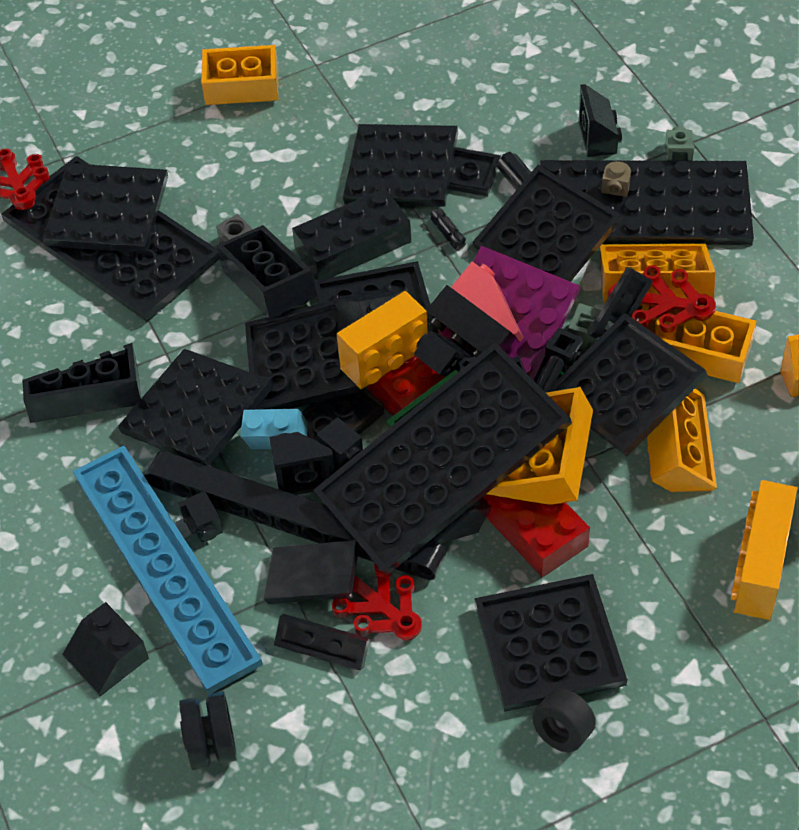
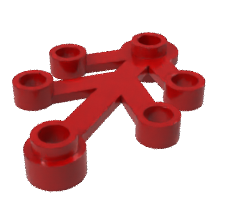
(21, 196)
(668, 301)
(380, 604)

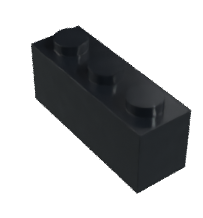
(467, 322)

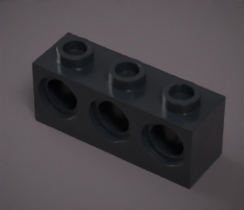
(440, 353)

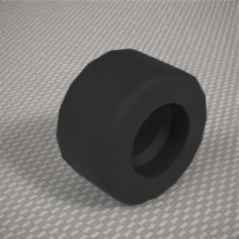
(564, 720)

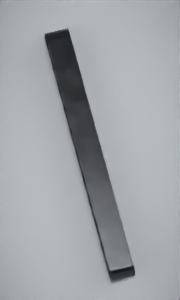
(271, 507)

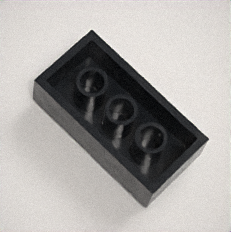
(352, 234)
(267, 271)

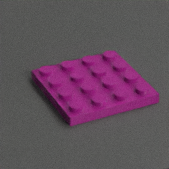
(536, 301)

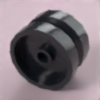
(208, 730)

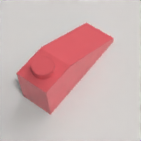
(483, 291)

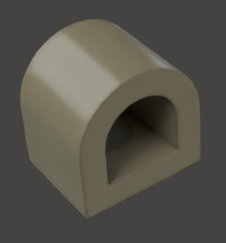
(616, 179)

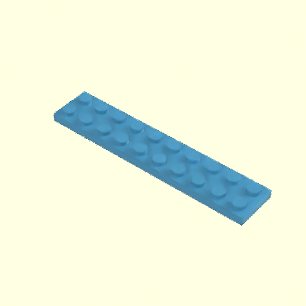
(168, 570)

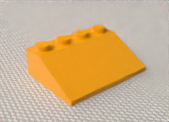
(668, 257)
(557, 468)

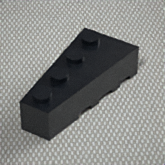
(84, 387)

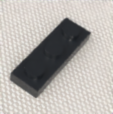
(321, 642)

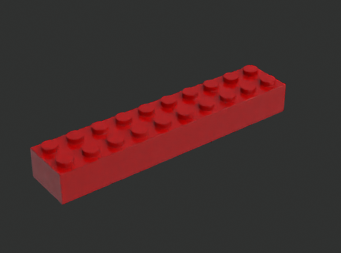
(538, 531)

